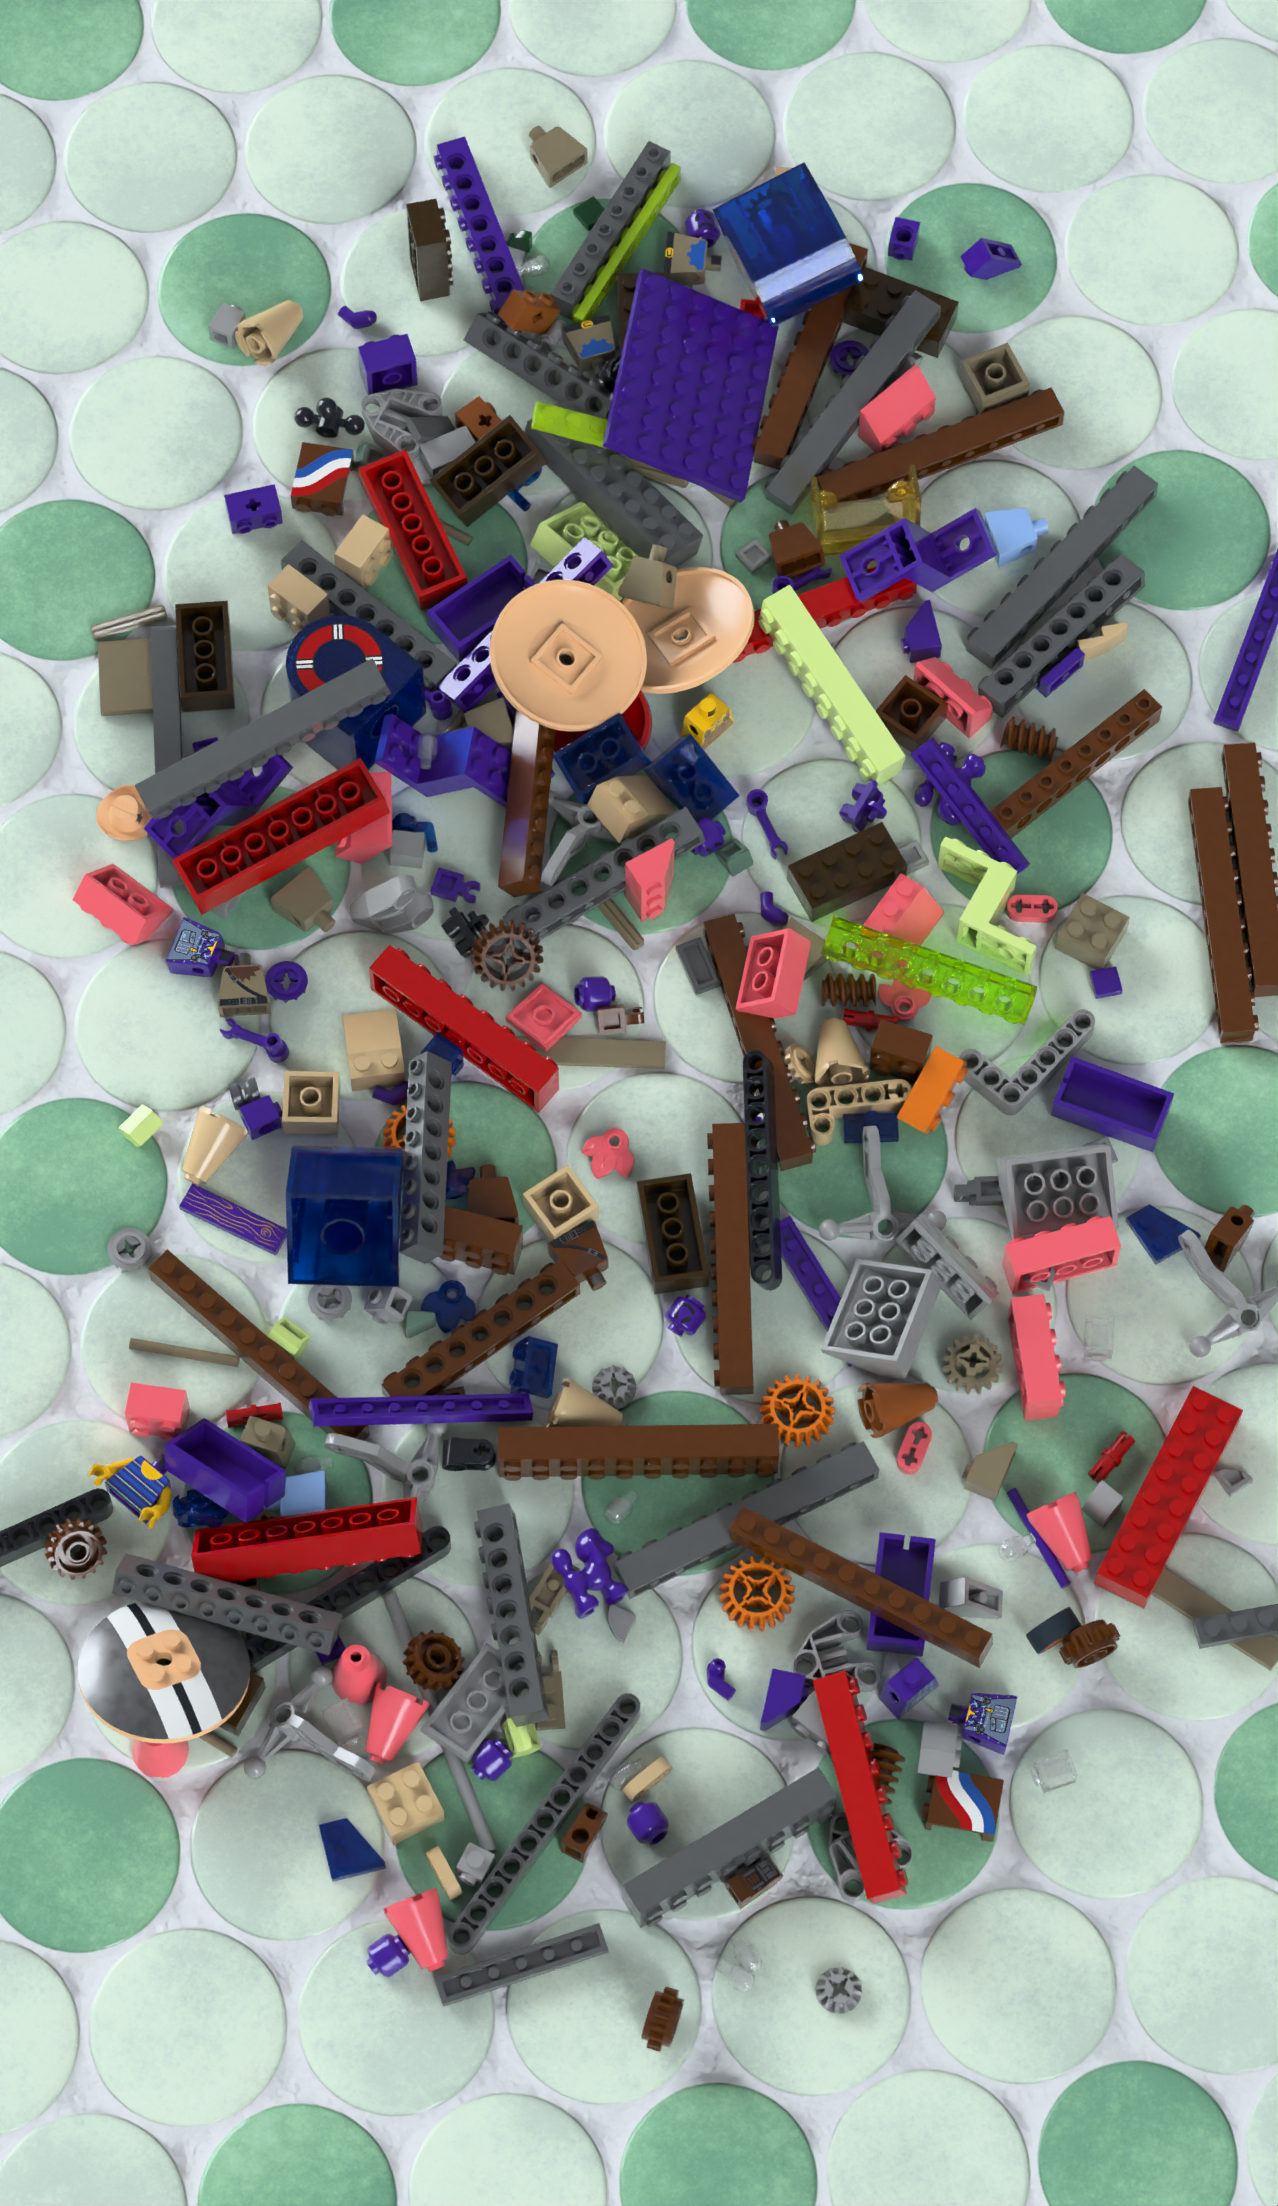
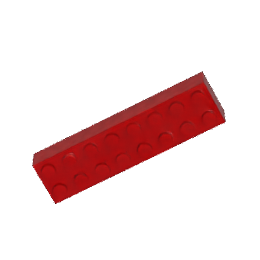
(281, 836)
(474, 1031)
(1168, 1497)
(309, 1541)

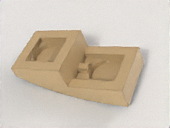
(1109, 638)

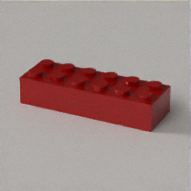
(413, 528)

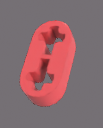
(1032, 908)
(908, 1445)

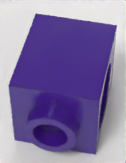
(903, 230)
(261, 1117)

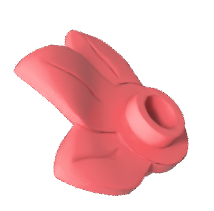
(900, 995)
(609, 1157)

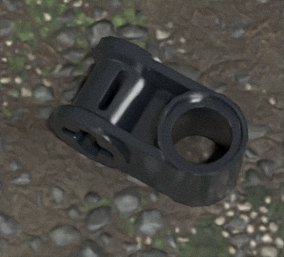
(464, 1454)

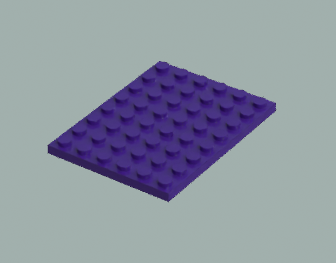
(690, 385)

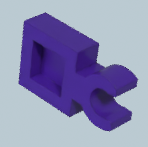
(451, 885)

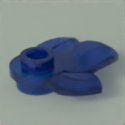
(457, 1180)
(449, 1310)

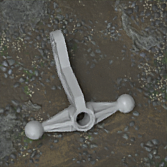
(575, 838)
(867, 1225)
(1230, 1323)
(424, 1461)
(290, 1723)

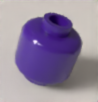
(593, 993)
(491, 1759)
(647, 1823)
(388, 1955)

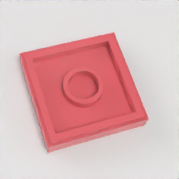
(543, 1017)

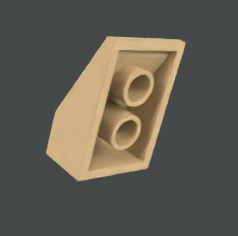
(629, 805)
(374, 1049)

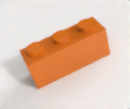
(933, 1090)

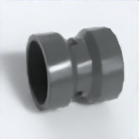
(250, 1090)

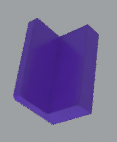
(1061, 672)

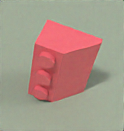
(896, 411)
(965, 707)
(374, 837)
(650, 880)
(121, 904)
(905, 913)
(773, 974)

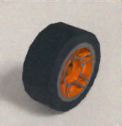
(1053, 1630)

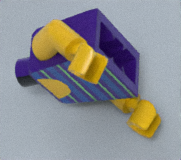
(137, 1486)

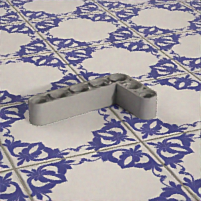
(1032, 1068)

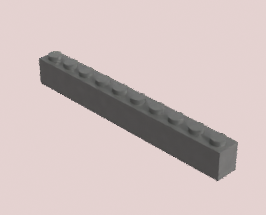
(842, 411)
(1061, 567)
(263, 739)
(779, 1502)

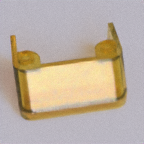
(849, 523)

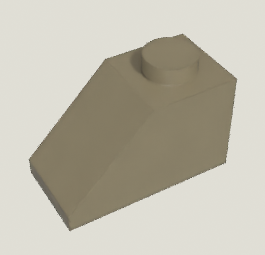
(989, 1471)

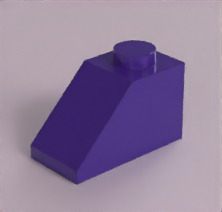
(989, 259)
(922, 635)
(783, 1697)

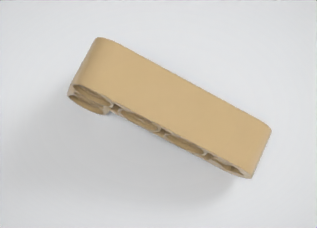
(860, 1105)

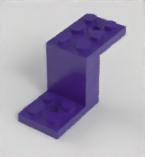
(918, 555)
(462, 762)
(224, 807)

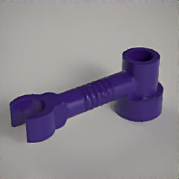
(815, 574)
(439, 704)
(760, 797)
(275, 1047)

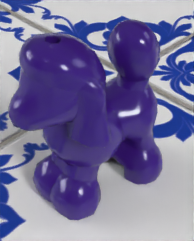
(972, 768)
(595, 1576)

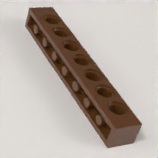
(1077, 763)
(498, 1336)

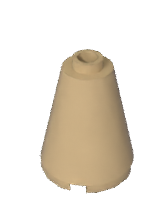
(268, 331)
(838, 1056)
(210, 1145)
(581, 1408)

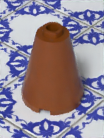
(894, 1404)

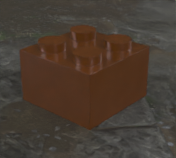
(912, 713)
(899, 1051)

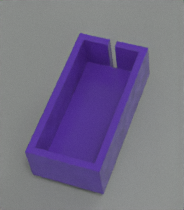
(473, 610)
(1112, 1104)
(225, 1470)
(911, 1571)

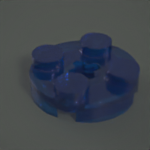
(197, 1510)

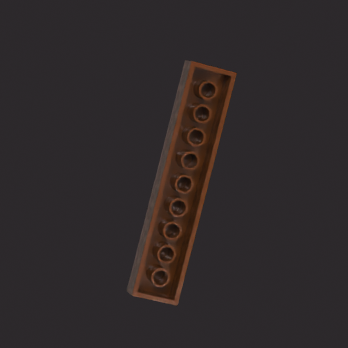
(638, 1451)

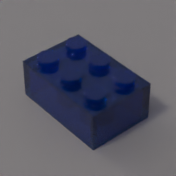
(601, 755)

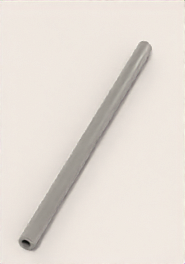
(455, 1763)

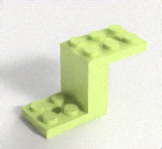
(978, 922)

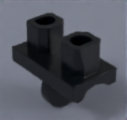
(459, 923)

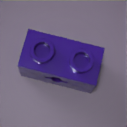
(262, 500)

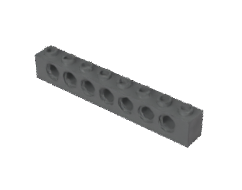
(610, 227)
(482, 338)
(1128, 581)
(364, 605)
(598, 891)
(425, 1157)
(227, 1604)
(532, 1706)

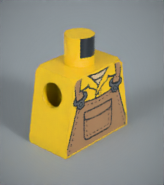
(709, 719)

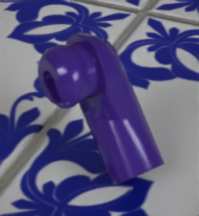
(358, 319)
(770, 912)
(393, 1096)
(716, 1679)

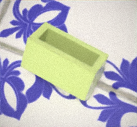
(141, 1126)
(289, 1337)
(521, 1739)

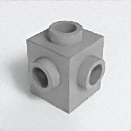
(387, 1304)

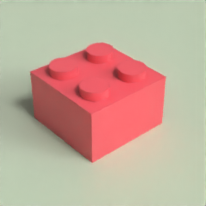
(156, 1411)

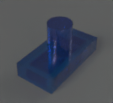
(885, 1122)

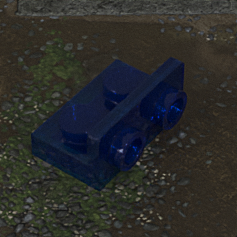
(533, 1367)

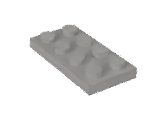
(470, 1707)

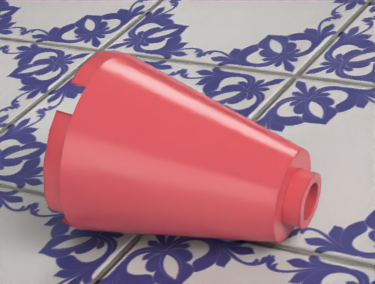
(1064, 1531)
(357, 1674)
(392, 1722)
(160, 1758)
(421, 1928)

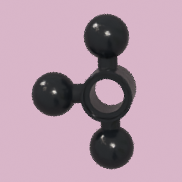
(329, 419)

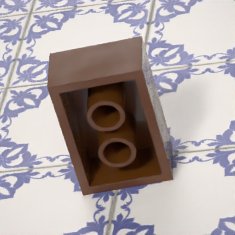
(481, 1241)

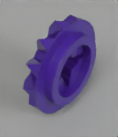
(839, 355)
(278, 973)

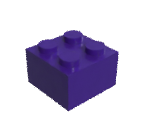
(388, 364)

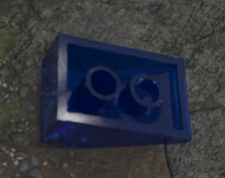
(691, 779)

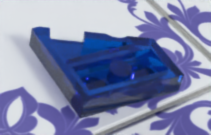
(1157, 1232)
(348, 1851)

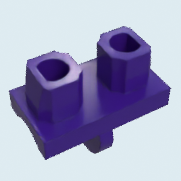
(867, 808)

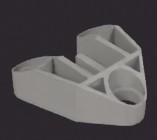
(389, 422)
(392, 906)
(828, 1636)
(843, 1863)

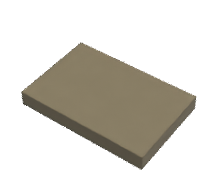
(125, 677)

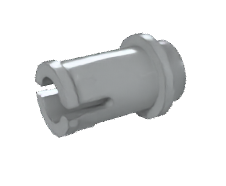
(552, 337)

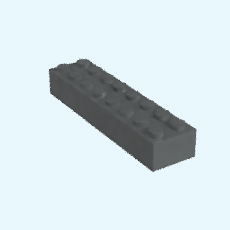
(619, 495)
(729, 1848)

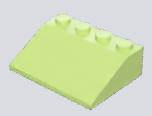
(566, 529)

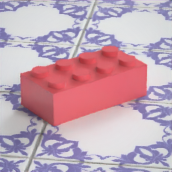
(1070, 1251)
(1035, 1358)

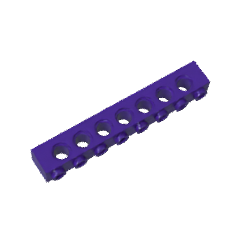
(458, 155)
(474, 674)

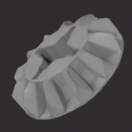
(134, 1238)
(334, 1311)
(623, 1395)
(841, 2002)

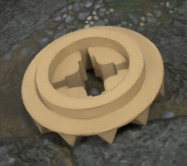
(800, 1064)

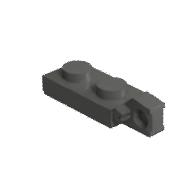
(979, 1192)

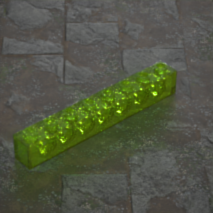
(922, 958)

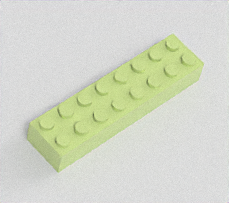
(830, 686)

